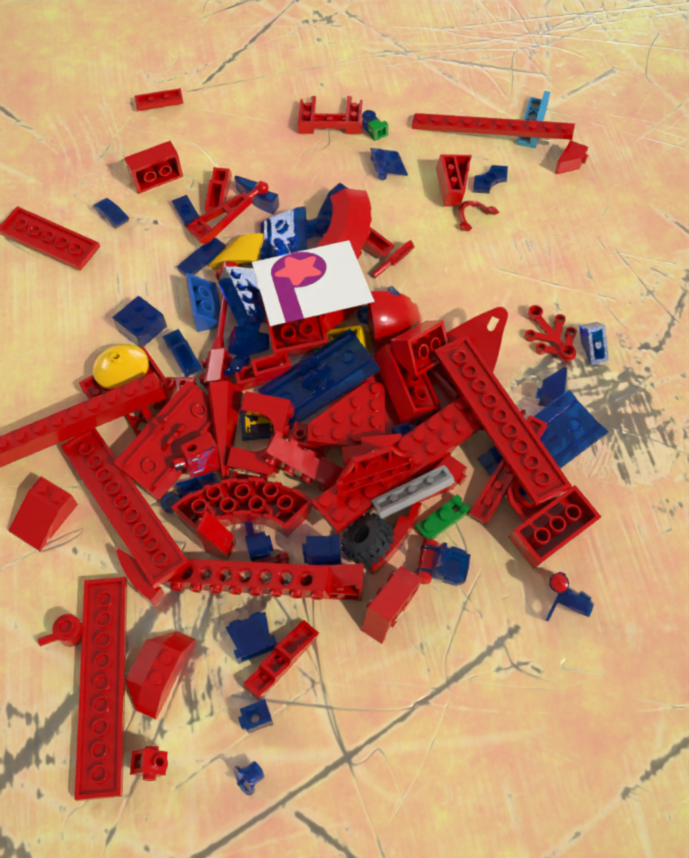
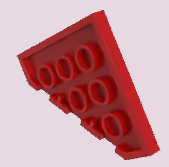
(351, 418)

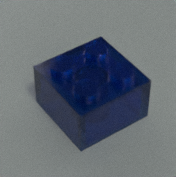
(139, 321)

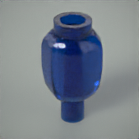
(237, 364)

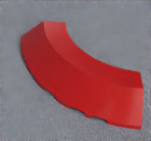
(349, 219)

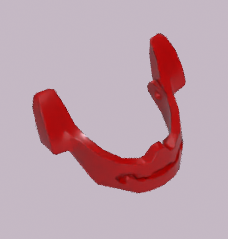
(487, 210)

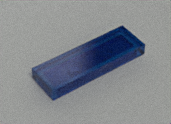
(201, 257)

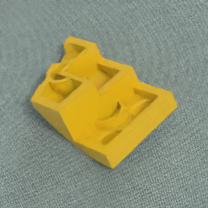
(241, 250)

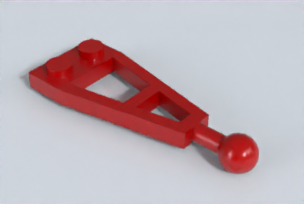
(205, 233)

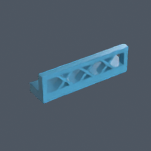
(540, 114)

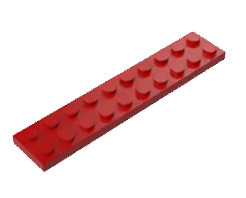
(502, 421)
(424, 443)
(125, 508)
(102, 690)

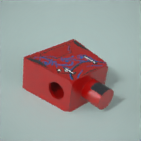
(198, 456)

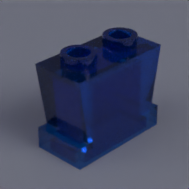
(322, 550)
(251, 637)

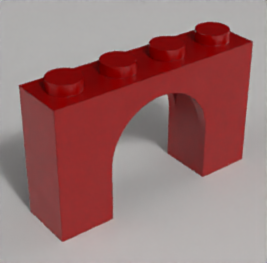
(276, 411)

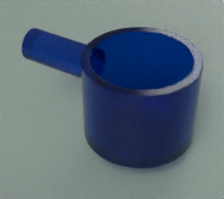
(258, 543)

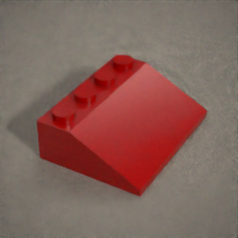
(298, 335)

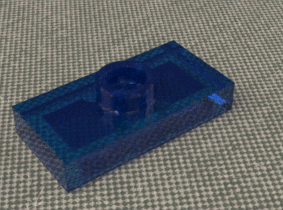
(185, 210)

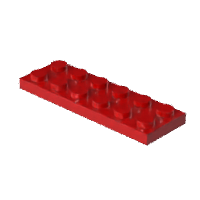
(49, 238)

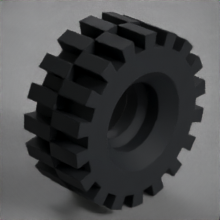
(367, 539)

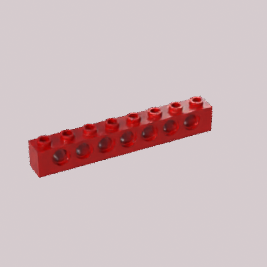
(259, 572)

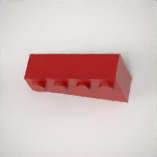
(301, 462)

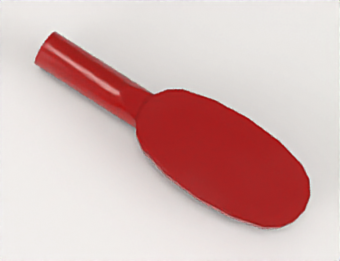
(394, 258)

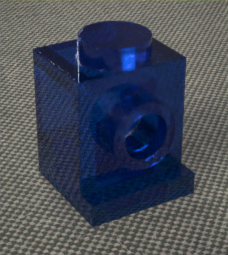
(260, 709)

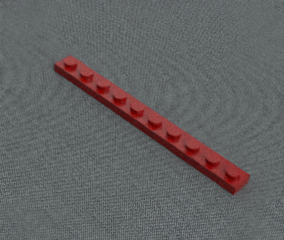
(494, 126)

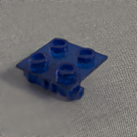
(387, 163)

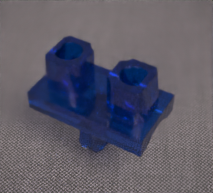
(318, 226)

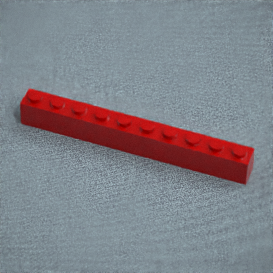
(80, 418)

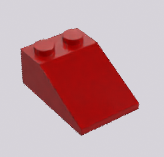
(42, 513)

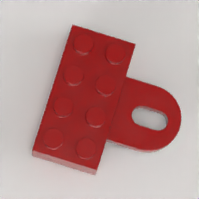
(550, 523)

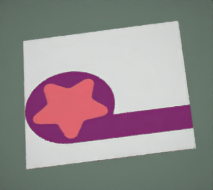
(311, 283)

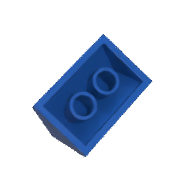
(203, 302)

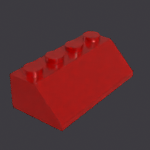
(410, 395)

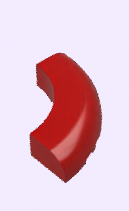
(244, 501)

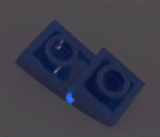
(112, 212)

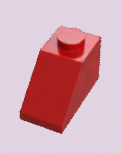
(572, 157)

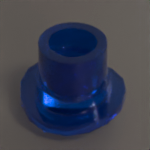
(248, 777)

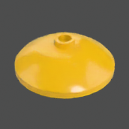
(120, 365)

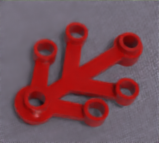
(551, 335)

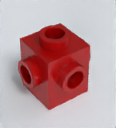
(149, 763)

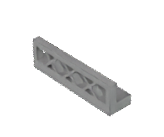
(412, 491)

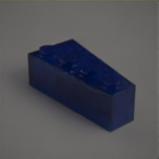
(243, 297)

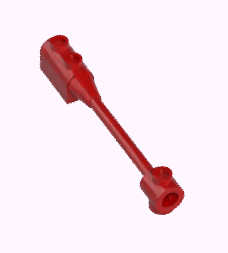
(218, 356)

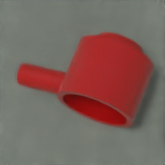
(66, 630)

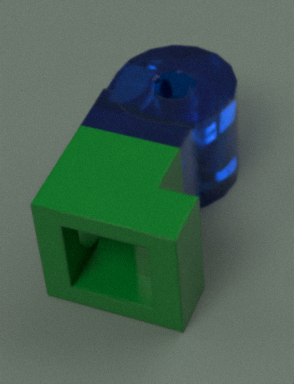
(374, 126)

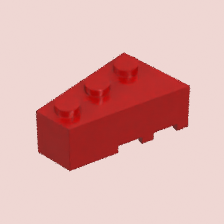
(346, 582)
(389, 603)

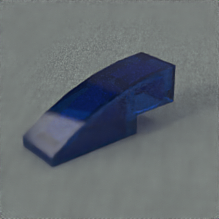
(267, 202)
(182, 353)

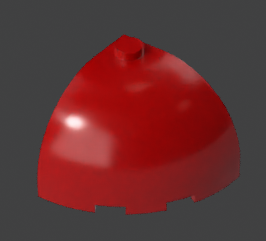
(390, 317)

